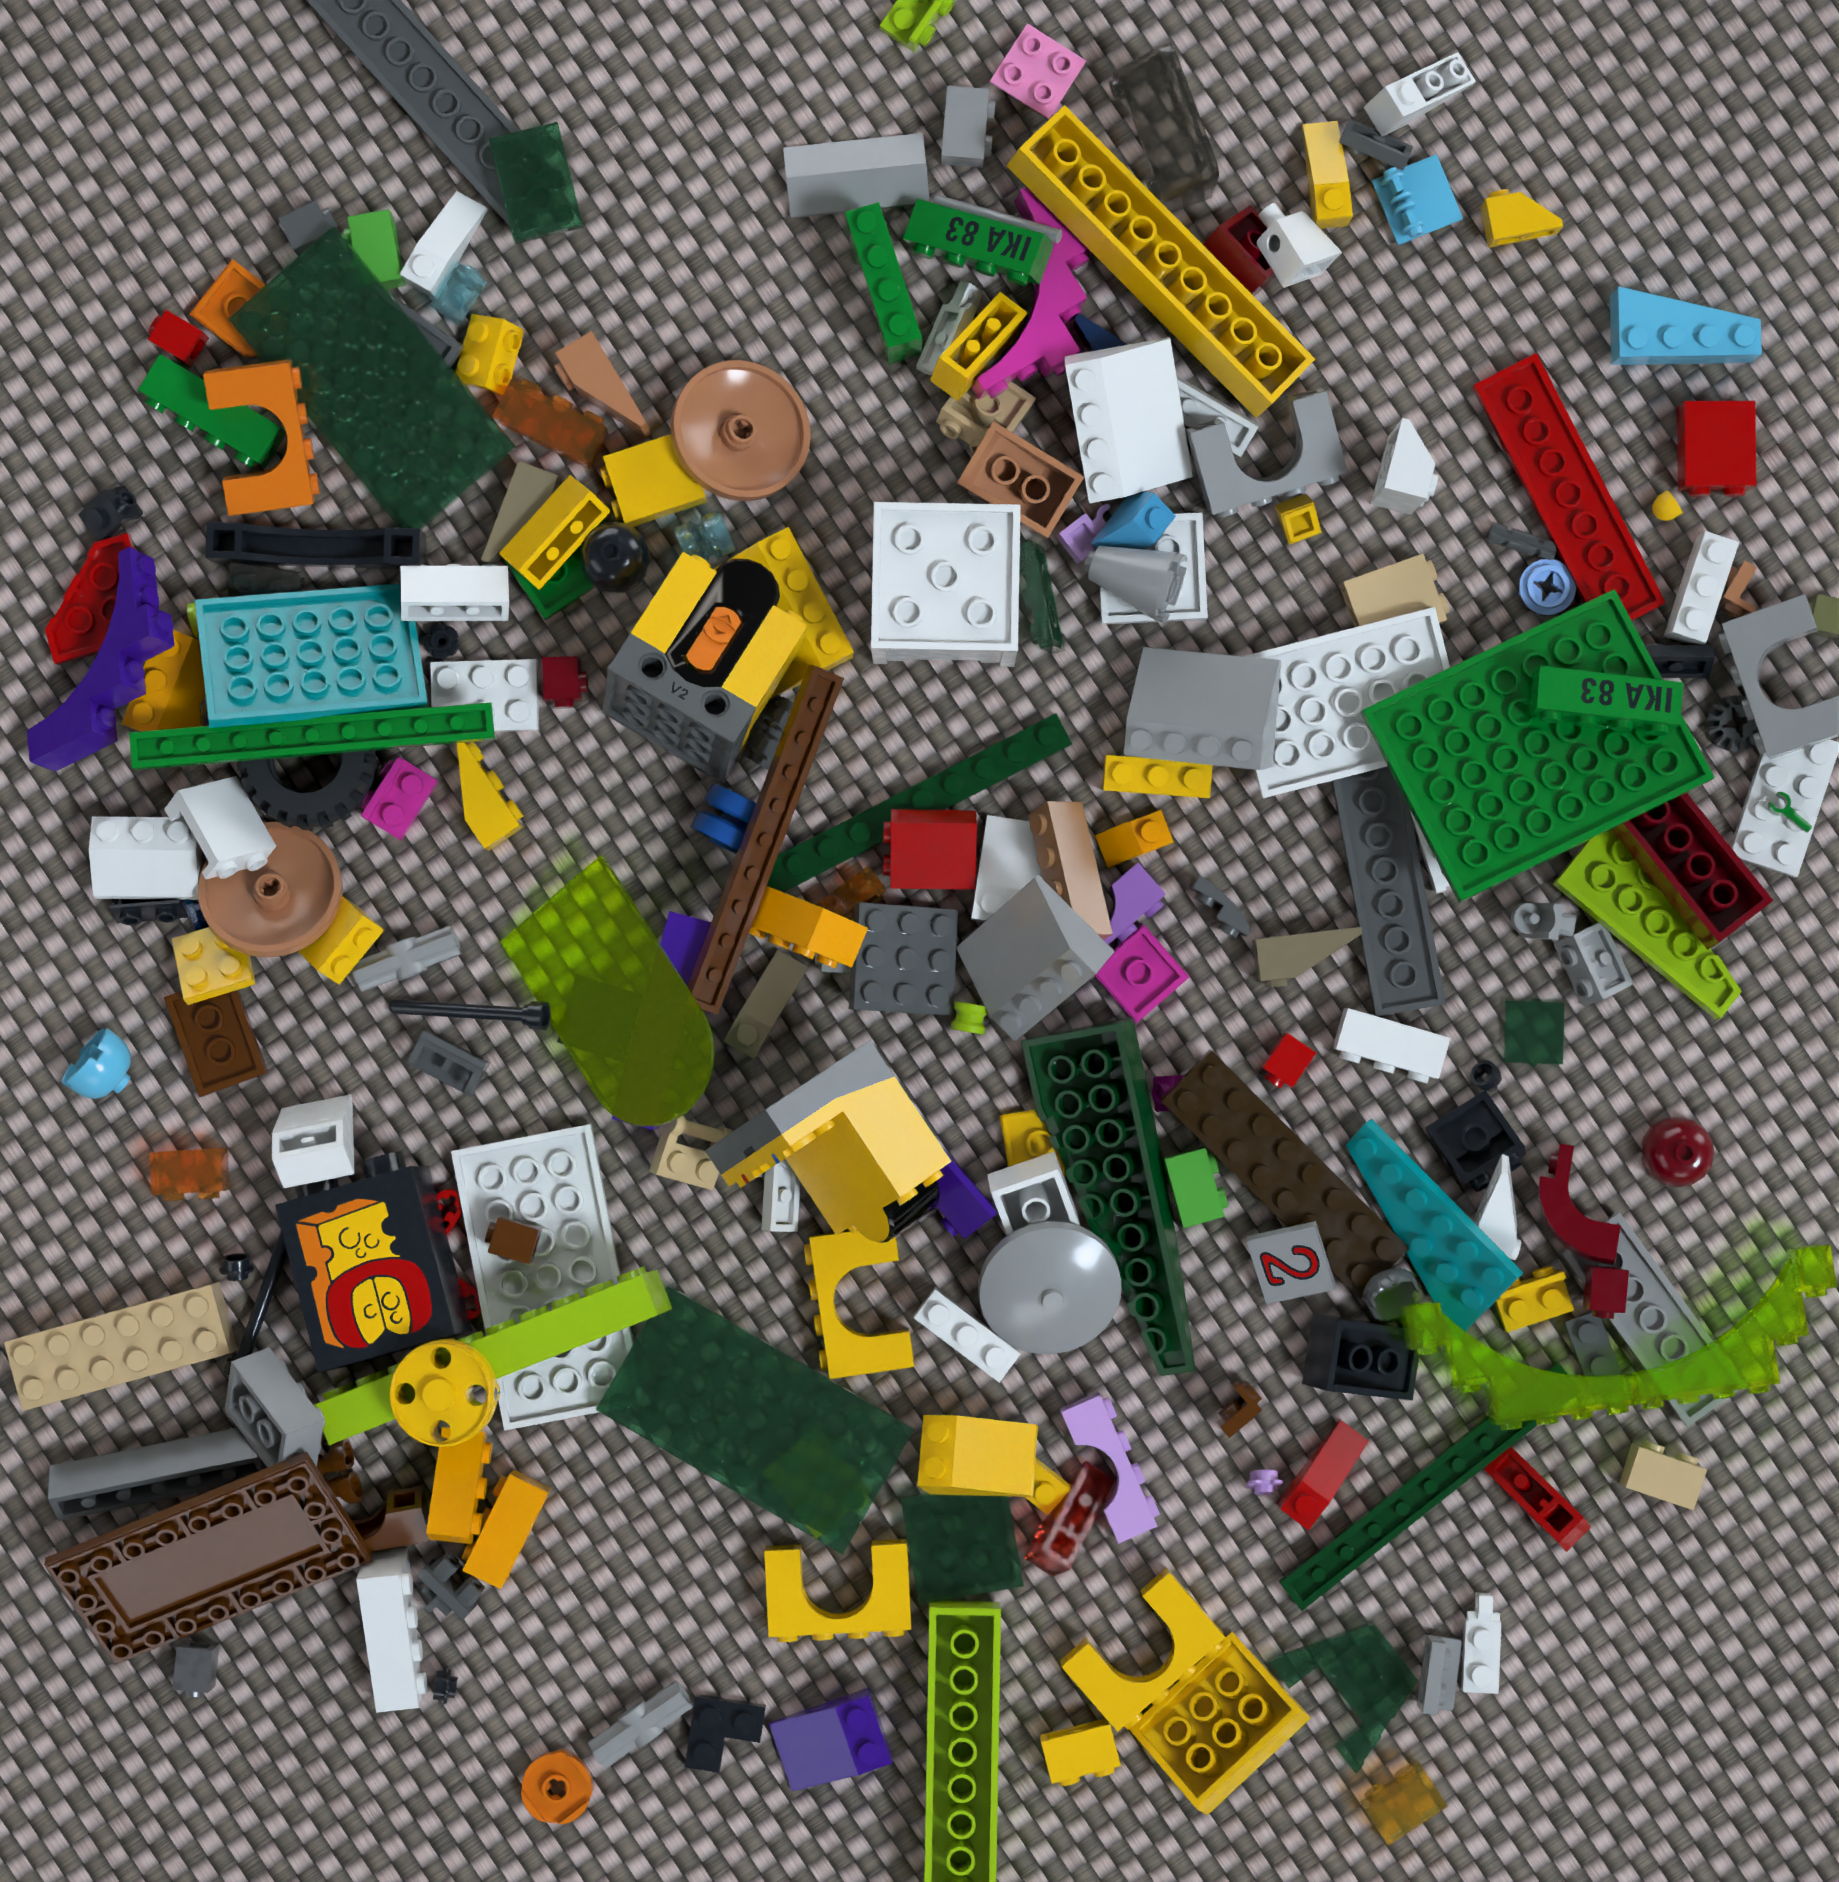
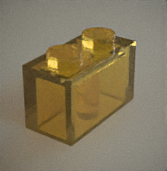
(1402, 1802)

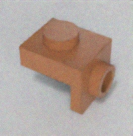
(1735, 585)

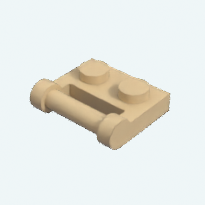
(683, 1161)

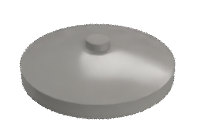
(1049, 1287)

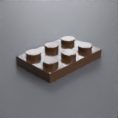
(216, 1041)

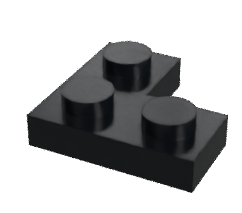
(720, 1719)

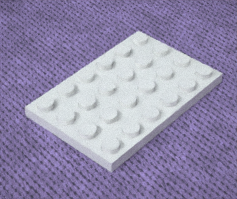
(1330, 683)

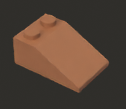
(590, 372)
(1017, 473)

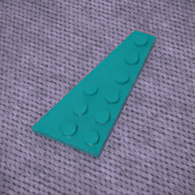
(1444, 1245)

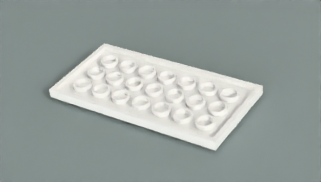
(558, 1186)

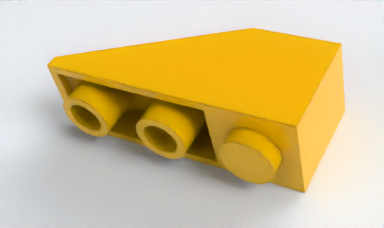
(483, 804)

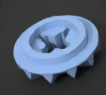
(1561, 580)

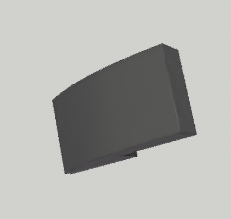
(1229, 916)

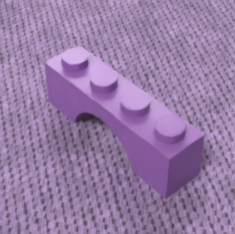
(1132, 897)

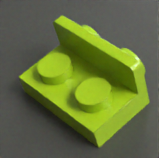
(913, 21)

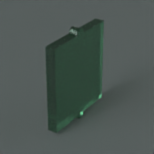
(1534, 1032)

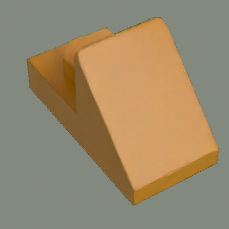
(1134, 838)

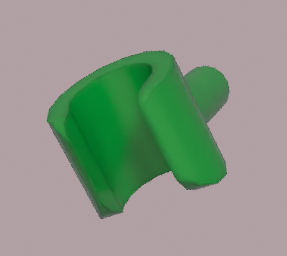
(1789, 812)

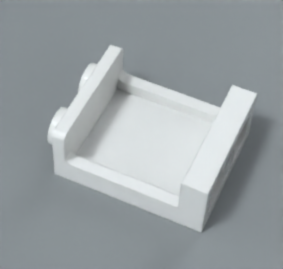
(223, 826)

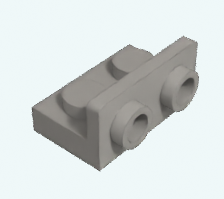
(1593, 964)
(1438, 1674)

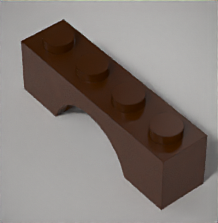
(398, 1522)

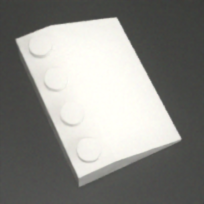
(1128, 419)

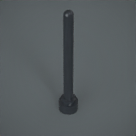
(534, 1015)
(262, 1302)

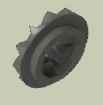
(1729, 738)

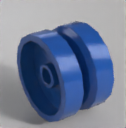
(731, 826)

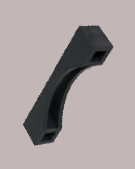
(315, 548)

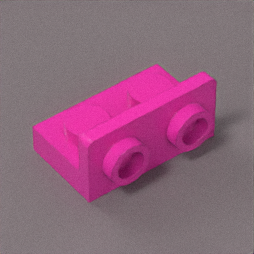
(398, 797)

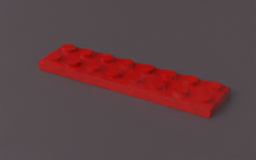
(1566, 486)

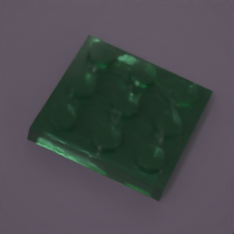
(960, 1545)

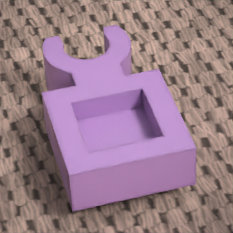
(1079, 534)

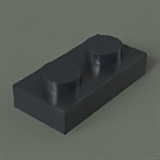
(1682, 660)

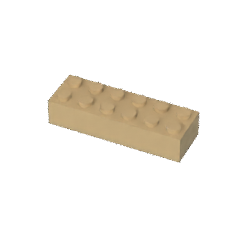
(121, 1346)

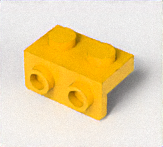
(489, 353)

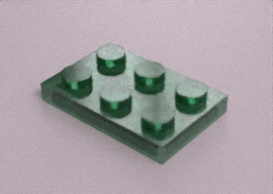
(536, 183)
(1040, 598)

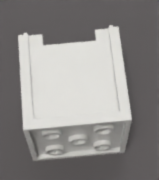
(945, 582)

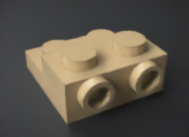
(972, 417)

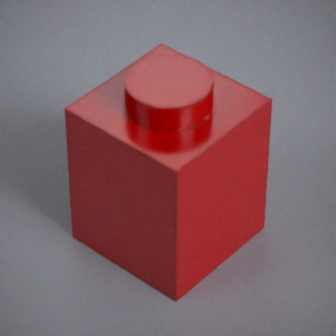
(177, 338)
(1287, 1061)

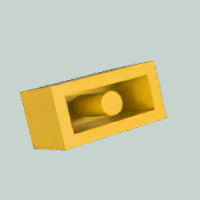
(343, 942)
(1080, 1752)

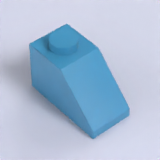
(1135, 523)

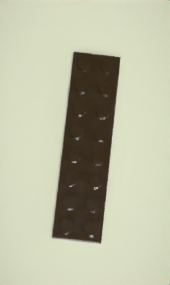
(1282, 1170)

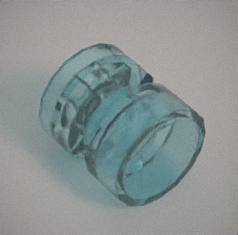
(714, 529)

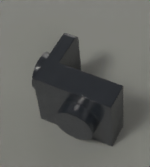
(110, 512)

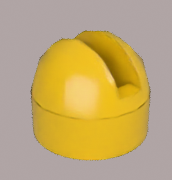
(1666, 507)

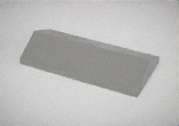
(856, 174)

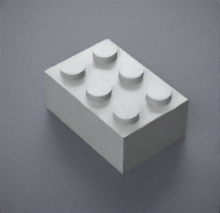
(272, 1409)

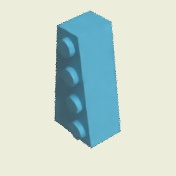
(1671, 331)

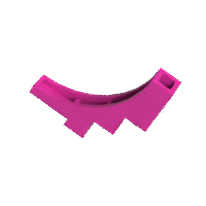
(1054, 300)

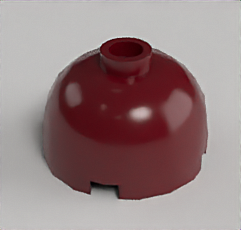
(1677, 1151)

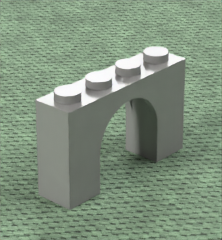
(1315, 458)
(1750, 641)

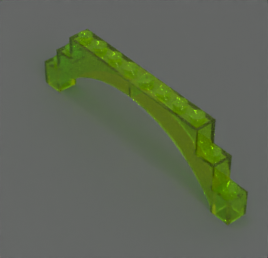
(1731, 1362)

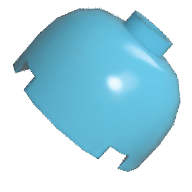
(100, 1066)

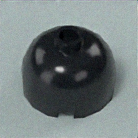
(614, 557)

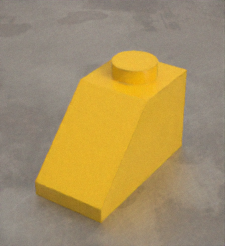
(1516, 219)

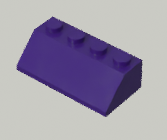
(962, 1202)

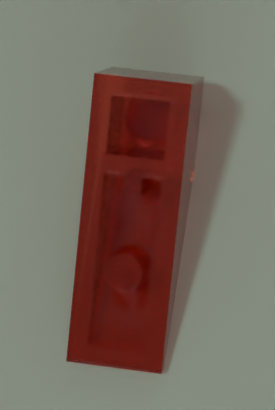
(1069, 1522)

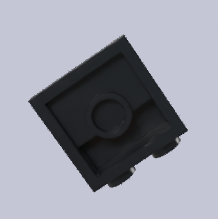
(1474, 1140)

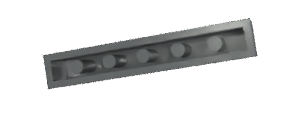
(150, 1473)

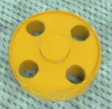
(444, 1393)

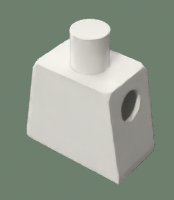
(1294, 246)

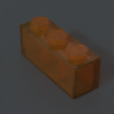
(551, 422)

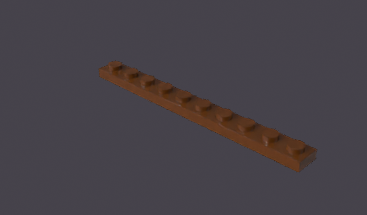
(763, 837)

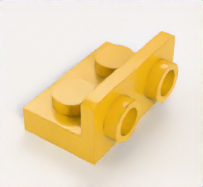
(1534, 1299)

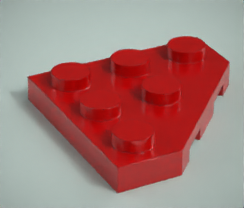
(88, 603)

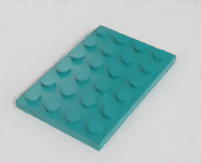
(308, 655)

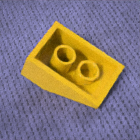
(977, 1456)

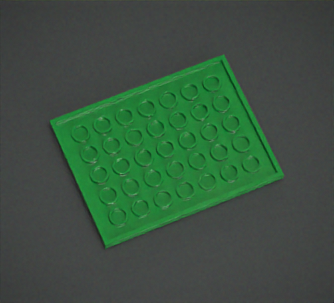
(1516, 791)

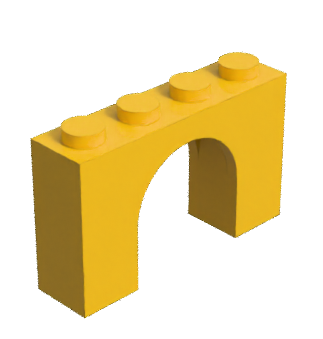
(847, 1350)
(795, 1615)
(1125, 1696)

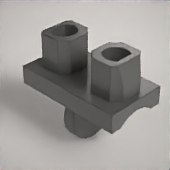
(445, 1591)

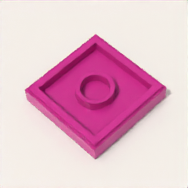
(1140, 974)

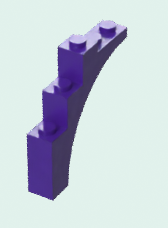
(116, 676)

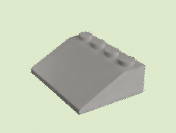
(1204, 709)
(1031, 957)

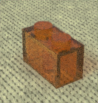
(189, 1172)

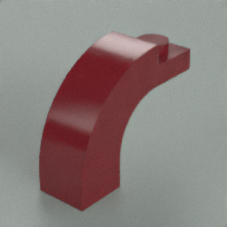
(1576, 1232)

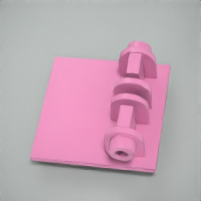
(1038, 71)

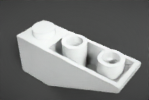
(1418, 94)

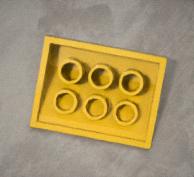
(799, 591)
(1219, 1724)

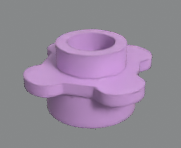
(1264, 1482)

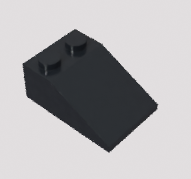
(1359, 1358)

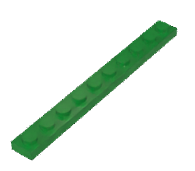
(312, 736)

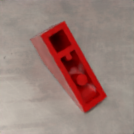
(1322, 1475)
(1538, 1498)

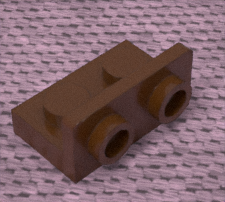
(1236, 1414)

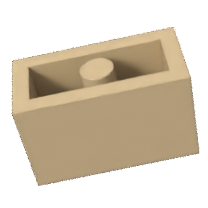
(1662, 1475)

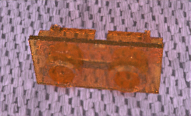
(861, 888)

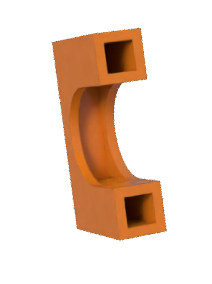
(274, 388)

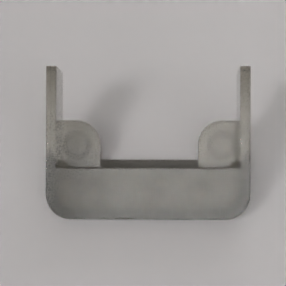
(1168, 127)

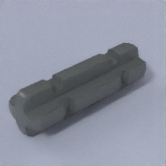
(1522, 541)

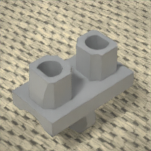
(1542, 921)

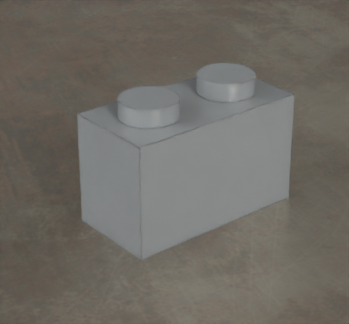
(965, 126)

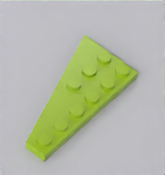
(1630, 906)

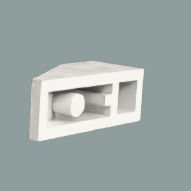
(443, 244)
(1497, 1211)

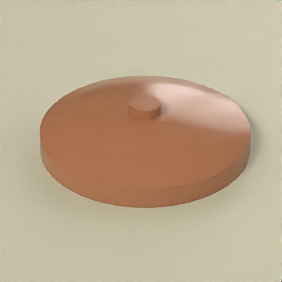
(740, 430)
(280, 904)

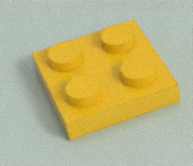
(209, 966)

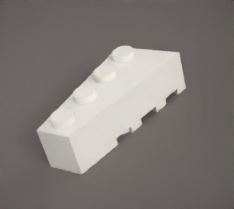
(391, 1631)

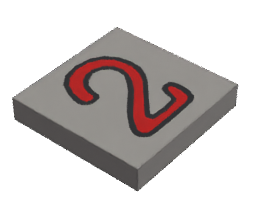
(1291, 1262)

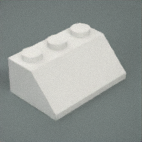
(1404, 472)
(144, 858)

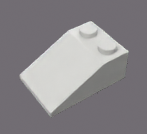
(1005, 864)

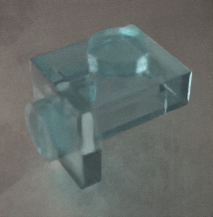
(458, 292)

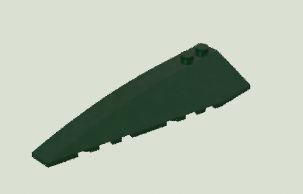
(1103, 1125)

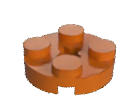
(536, 1783)

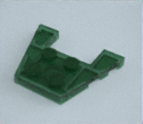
(1365, 1674)

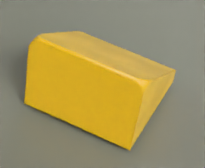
(1298, 518)

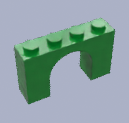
(885, 282)

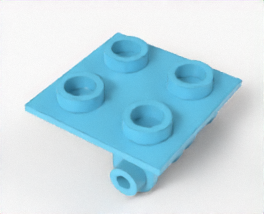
(1417, 199)

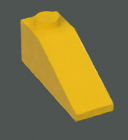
(1327, 175)

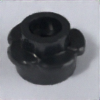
(449, 648)
(236, 1266)
(445, 1686)

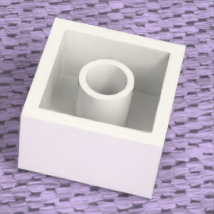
(1032, 1193)

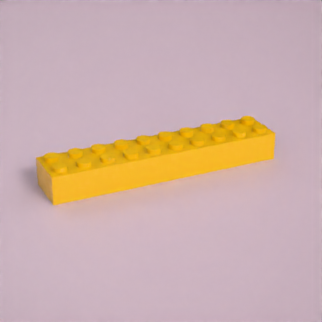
(1160, 261)

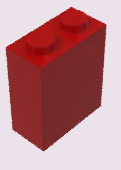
(1716, 447)
(931, 849)

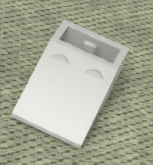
(314, 1141)

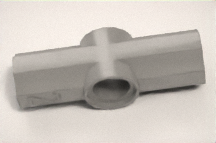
(406, 958)
(640, 1724)

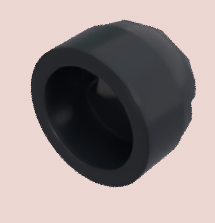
(1490, 1069)

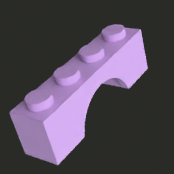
(1127, 1507)

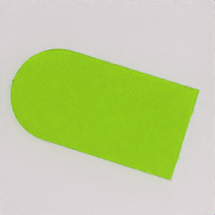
(615, 999)

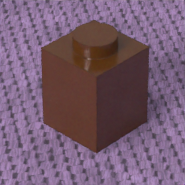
(513, 1239)

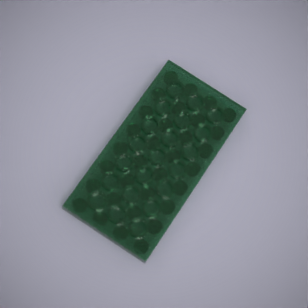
(373, 382)
(756, 1420)

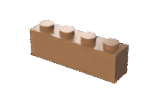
(1069, 861)

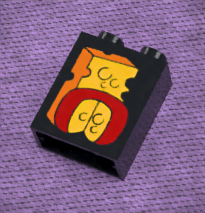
(372, 1263)

